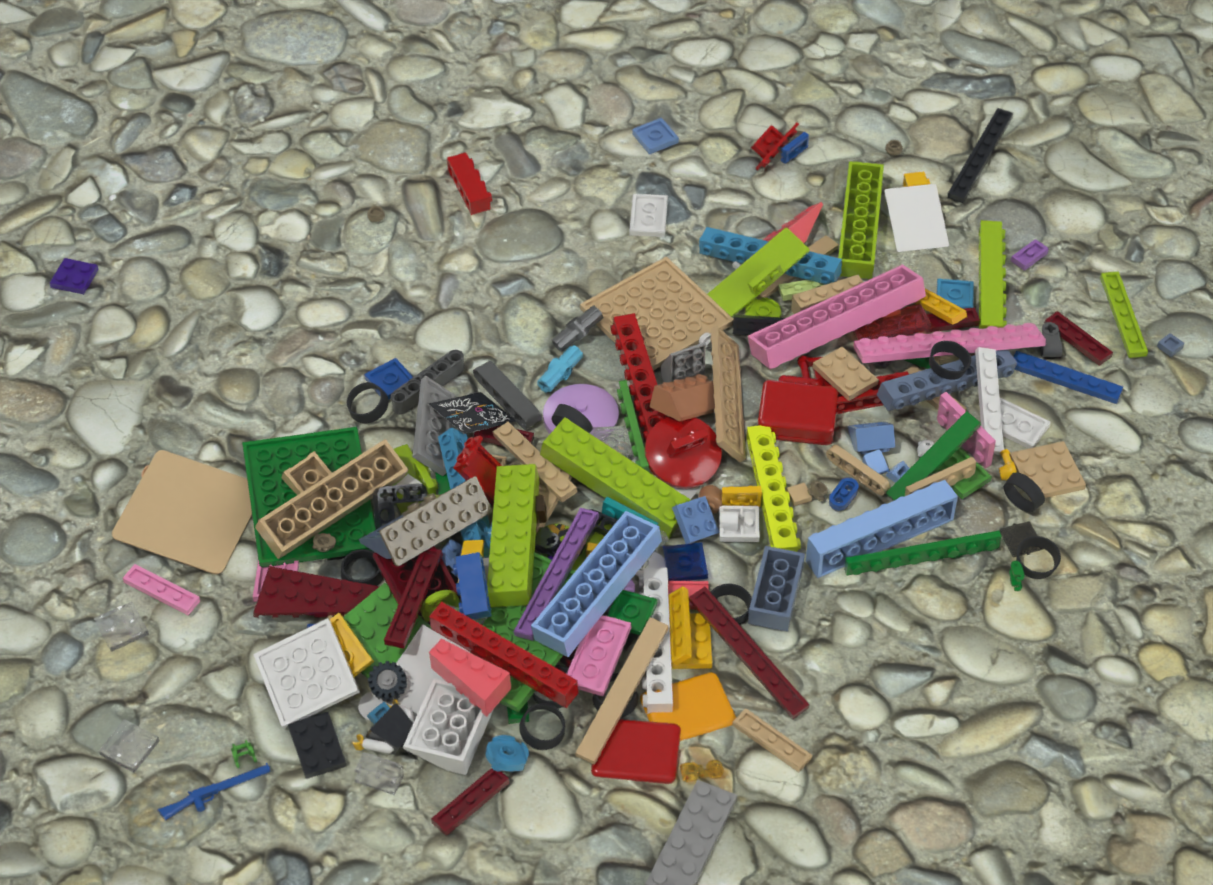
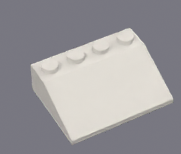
(447, 728)

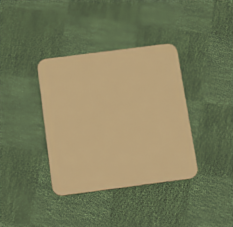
(186, 512)

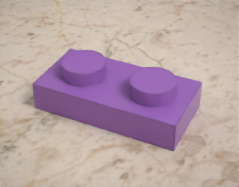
(1029, 254)

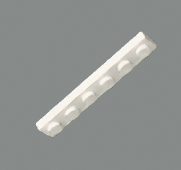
(989, 395)

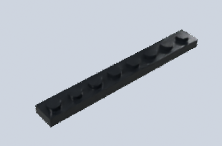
(980, 155)

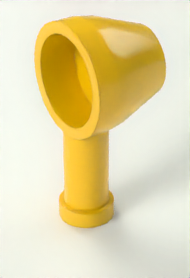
(1009, 467)

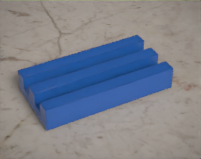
(795, 147)

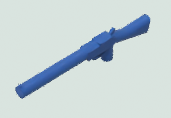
(204, 792)

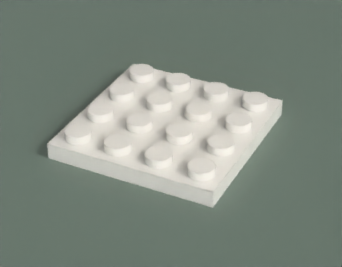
(306, 673)

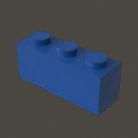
(472, 586)

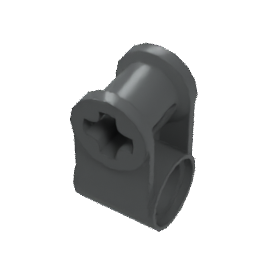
(1053, 344)

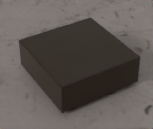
(541, 509)

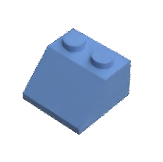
(872, 437)

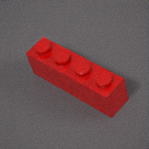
(469, 183)

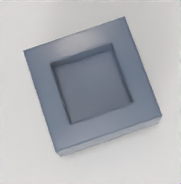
(1170, 345)

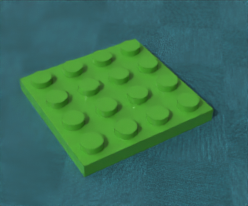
(371, 622)

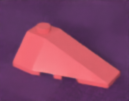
(801, 224)

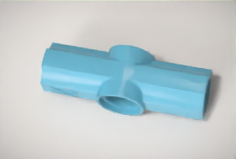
(560, 369)

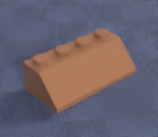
(684, 397)

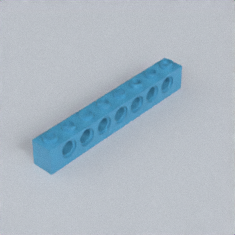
(740, 248)
(451, 446)

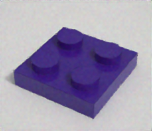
(74, 276)

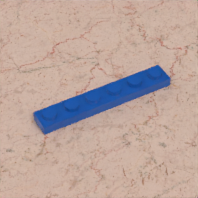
(1067, 377)

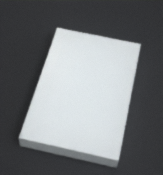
(648, 215)
(1021, 424)

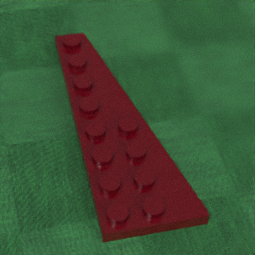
(308, 594)

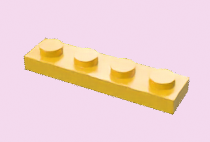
(942, 307)
(679, 626)

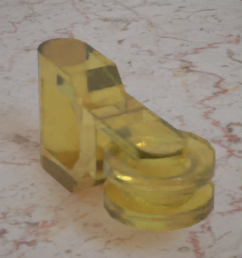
(692, 771)

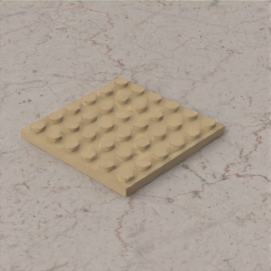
(667, 307)

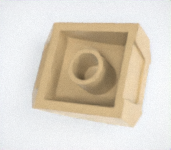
(306, 473)

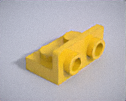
(741, 496)

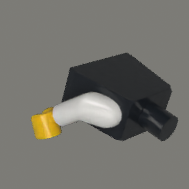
(389, 731)

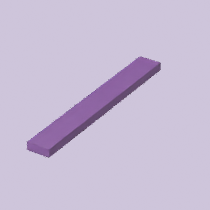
(557, 570)

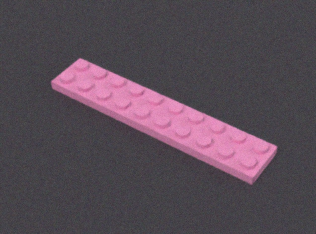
(920, 344)

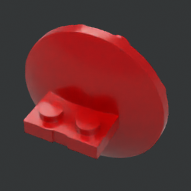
(682, 452)

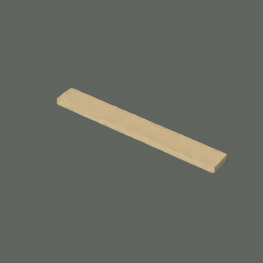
(622, 691)

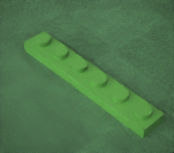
(631, 423)

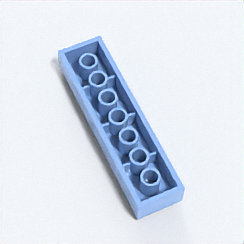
(881, 527)
(596, 583)

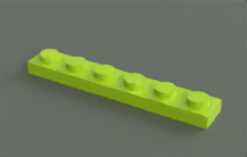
(1123, 314)

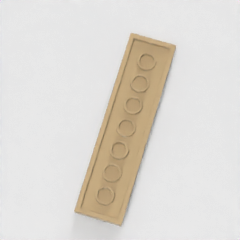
(727, 394)

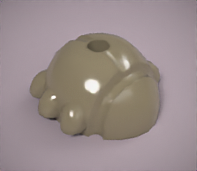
(323, 542)

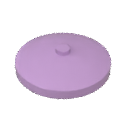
(589, 400)

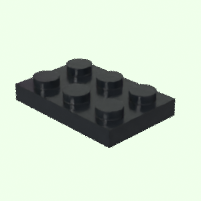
(317, 745)

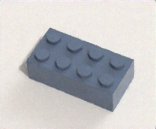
(776, 588)

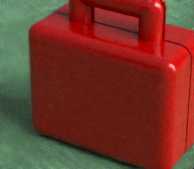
(799, 410)
(640, 752)

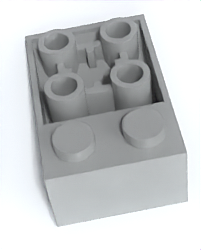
(684, 363)

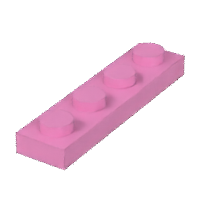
(161, 589)

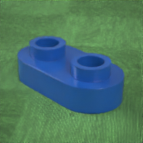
(842, 495)

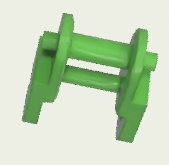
(249, 750)

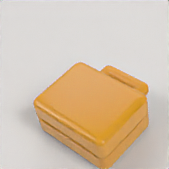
(697, 706)

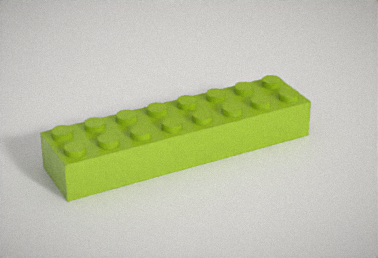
(860, 219)
(612, 474)
(513, 536)

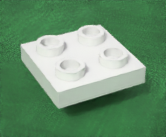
(739, 524)

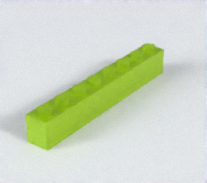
(992, 274)

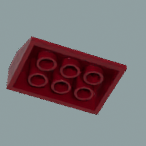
(398, 576)

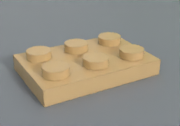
(845, 373)

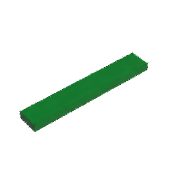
(937, 454)

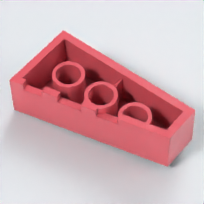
(471, 675)

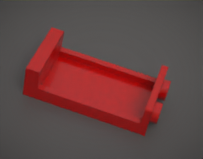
(479, 463)

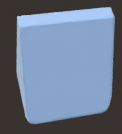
(876, 461)
(897, 471)

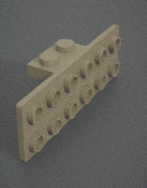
(434, 520)

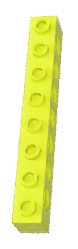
(774, 499)

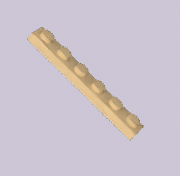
(528, 454)

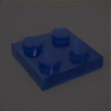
(685, 562)

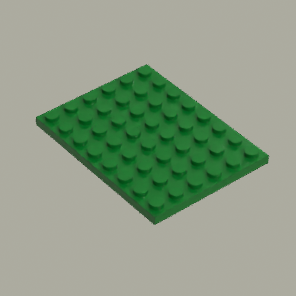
(267, 490)

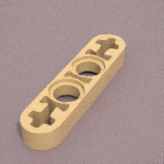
(858, 470)

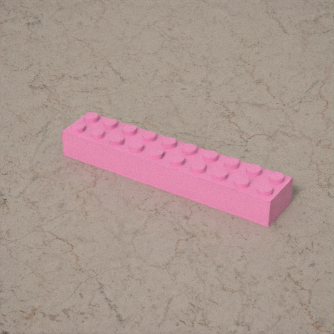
(836, 316)

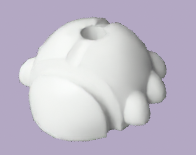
(923, 447)

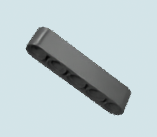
(440, 371)
(507, 395)

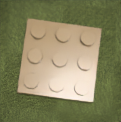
(1050, 468)

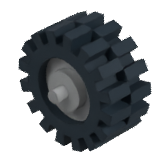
(387, 681)

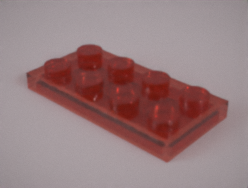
(900, 322)

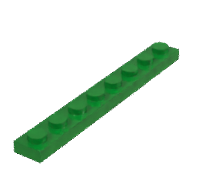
(923, 552)

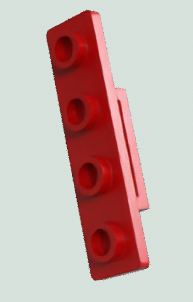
(769, 142)

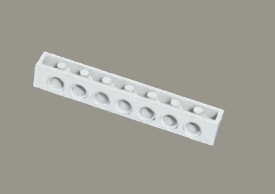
(656, 586)

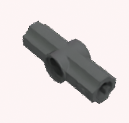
(577, 328)

